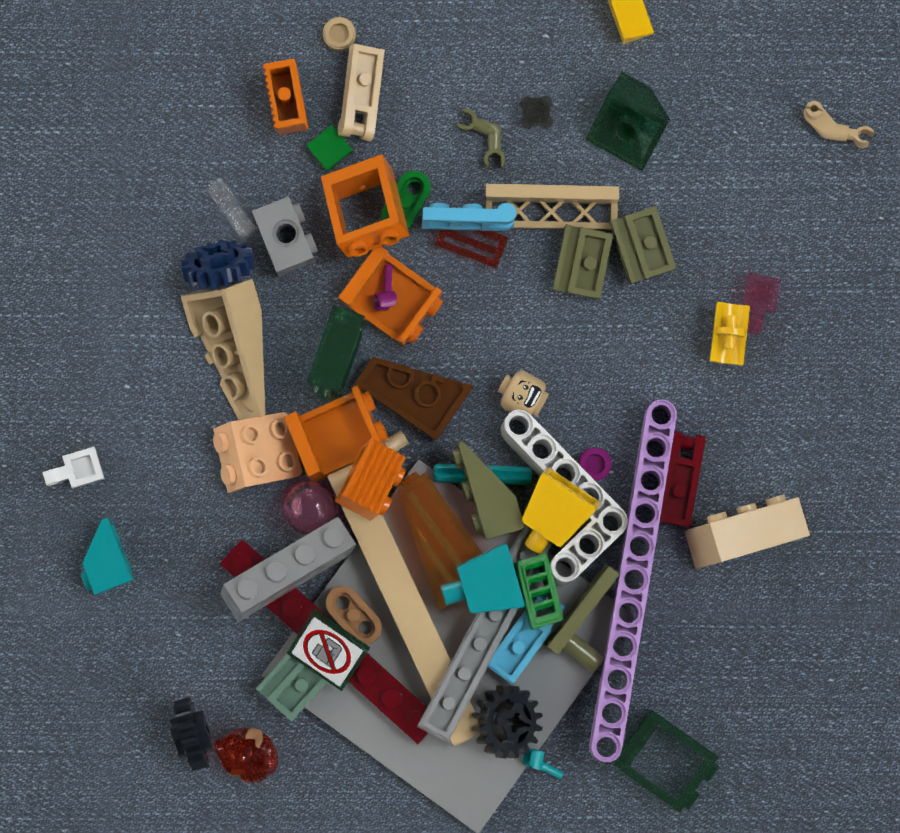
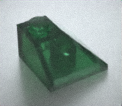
(629, 122)

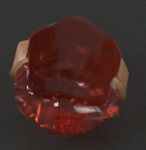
(247, 754)

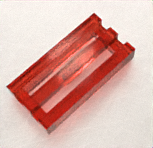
(493, 263)

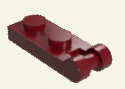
(682, 480)

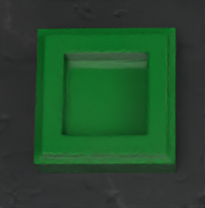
(329, 148)

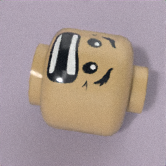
(523, 393)

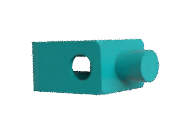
(486, 582)

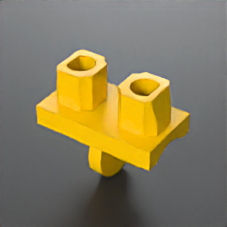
(729, 333)

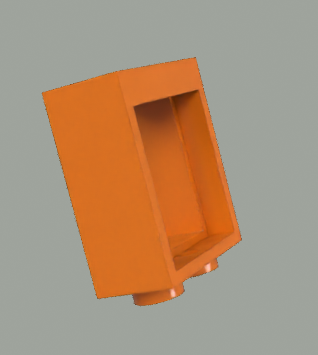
(354, 180)

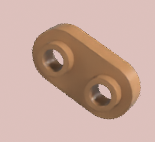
(353, 615)

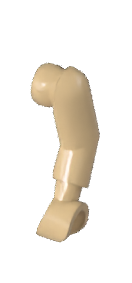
(829, 129)

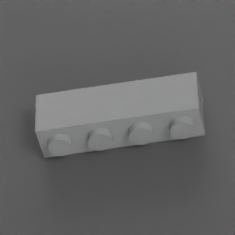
(287, 569)

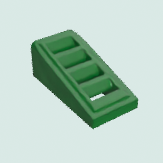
(549, 588)

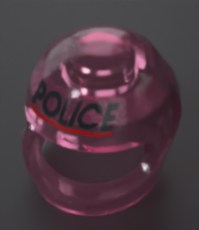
(308, 505)

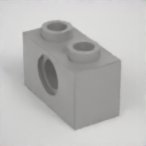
(272, 219)

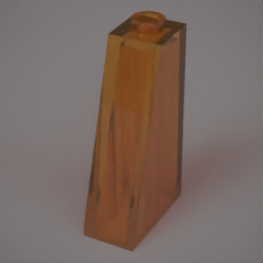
(436, 531)

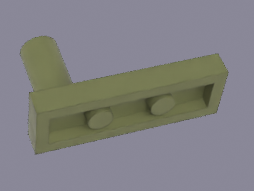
(564, 634)

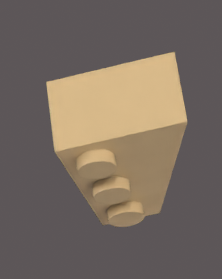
(746, 532)

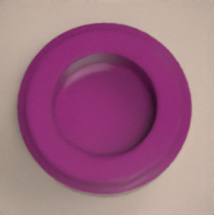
(596, 463)

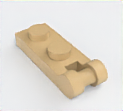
(361, 91)

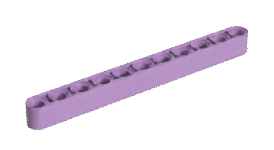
(631, 563)

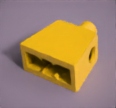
(556, 511)

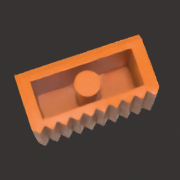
(285, 97)
(371, 480)

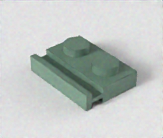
(291, 686)

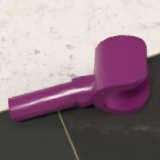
(387, 298)

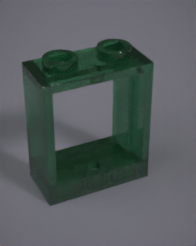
(336, 352)
(638, 740)

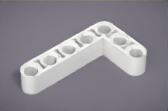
(556, 459)

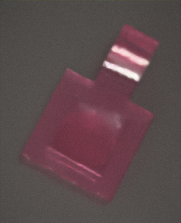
(761, 296)

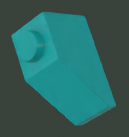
(106, 561)

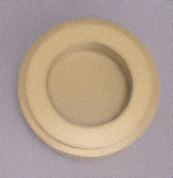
(339, 34)

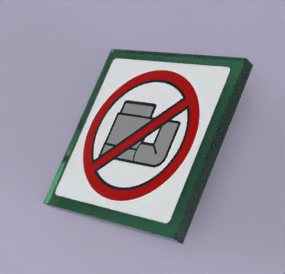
(328, 650)

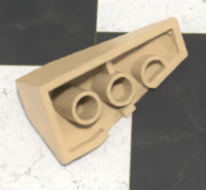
(232, 333)

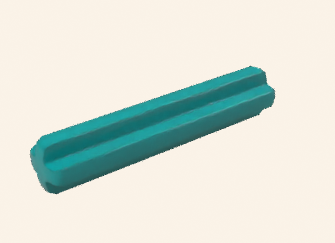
(507, 474)

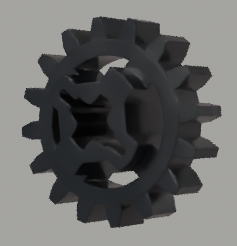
(191, 734)
(500, 737)

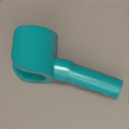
(535, 760)

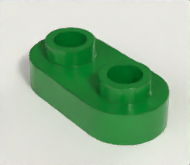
(411, 203)

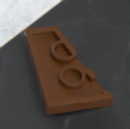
(414, 395)

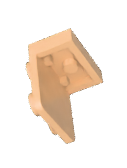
(256, 452)

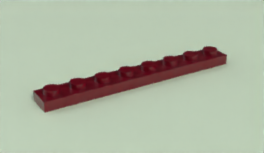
(370, 676)

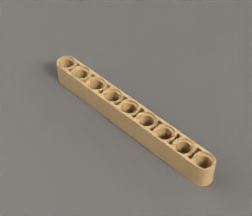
(404, 603)

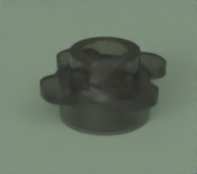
(543, 105)

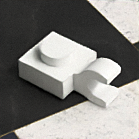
(79, 468)

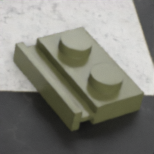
(642, 245)
(582, 261)

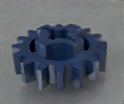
(217, 264)

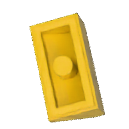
(631, 19)

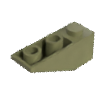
(493, 502)

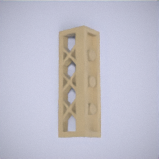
(555, 194)

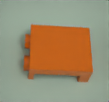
(414, 297)
(335, 433)

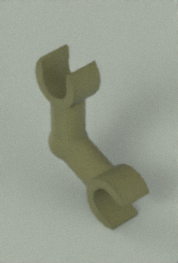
(491, 129)

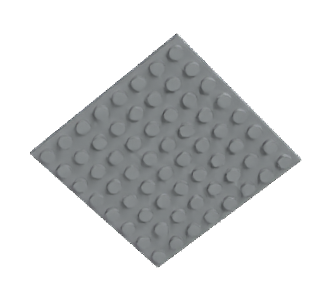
(463, 776)

